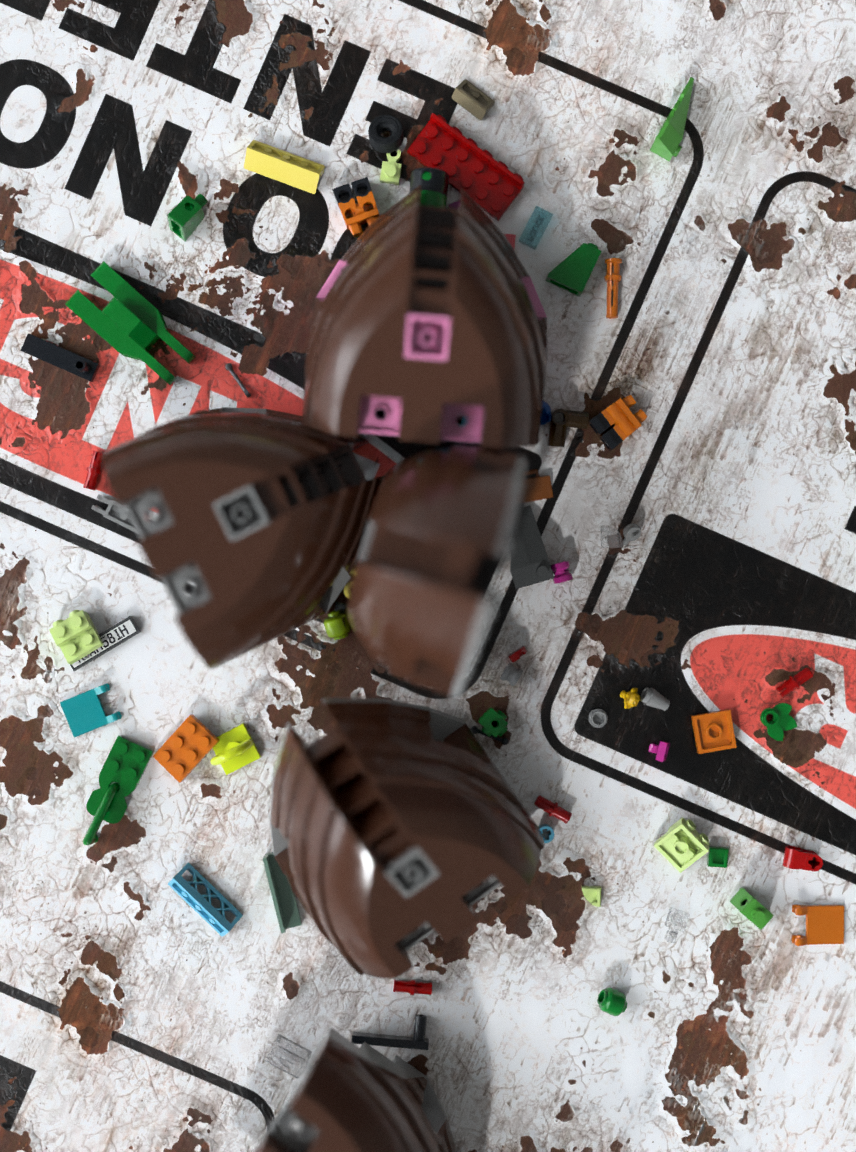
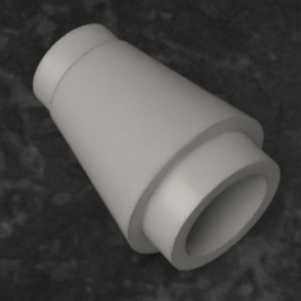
(652, 698)

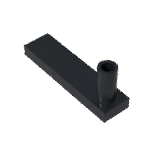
(60, 357)
(416, 1042)

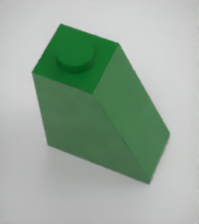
(575, 269)

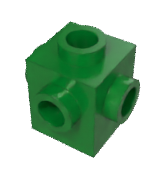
(486, 720)

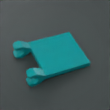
(86, 711)

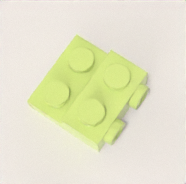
(76, 636)
(682, 844)

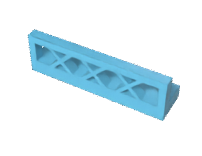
(200, 904)

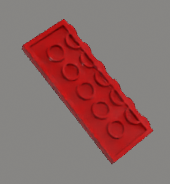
(468, 166)

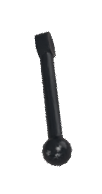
(474, 729)

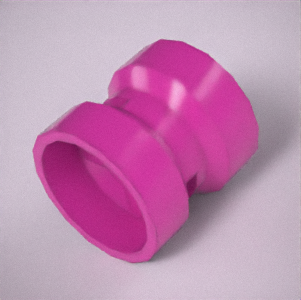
(561, 572)

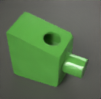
(752, 909)

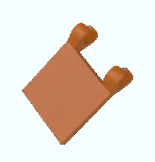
(823, 924)

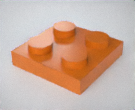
(713, 731)

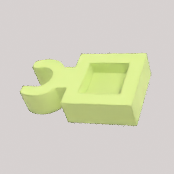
(391, 170)

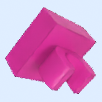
(661, 750)

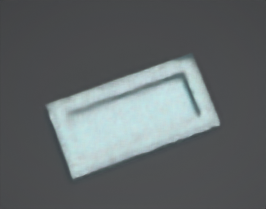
(535, 227)

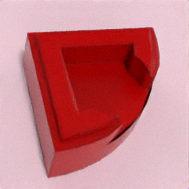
(514, 656)

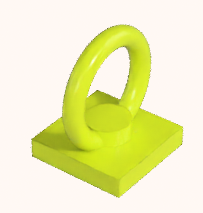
(235, 749)

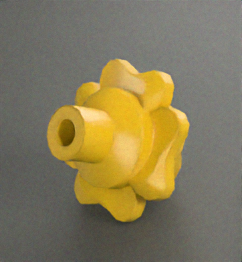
(630, 698)

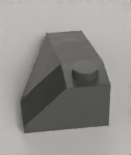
(528, 554)

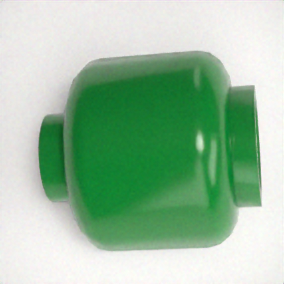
(612, 1001)

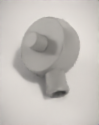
(631, 533)

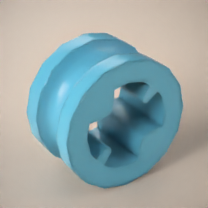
(550, 835)

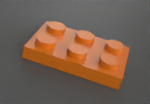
(186, 748)

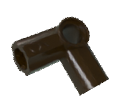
(571, 419)

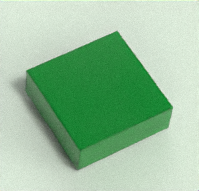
(717, 857)

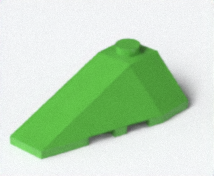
(672, 132)

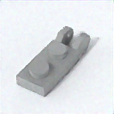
(115, 513)

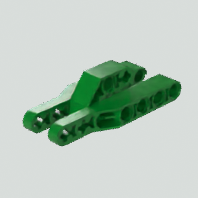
(127, 321)

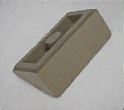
(472, 99)

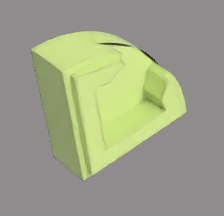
(592, 894)

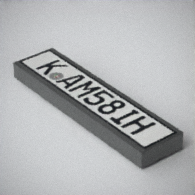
(111, 638)

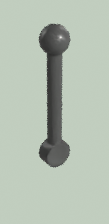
(228, 367)

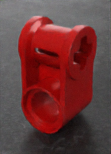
(799, 859)

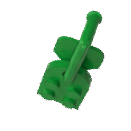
(125, 766)

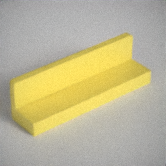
(283, 166)

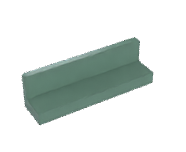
(282, 895)

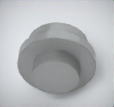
(597, 718)

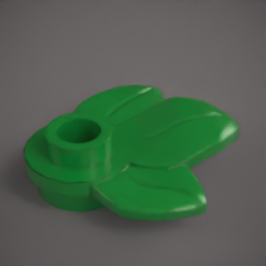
(780, 720)

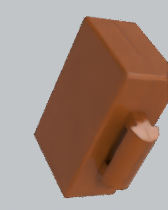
(536, 487)

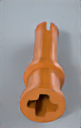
(615, 278)

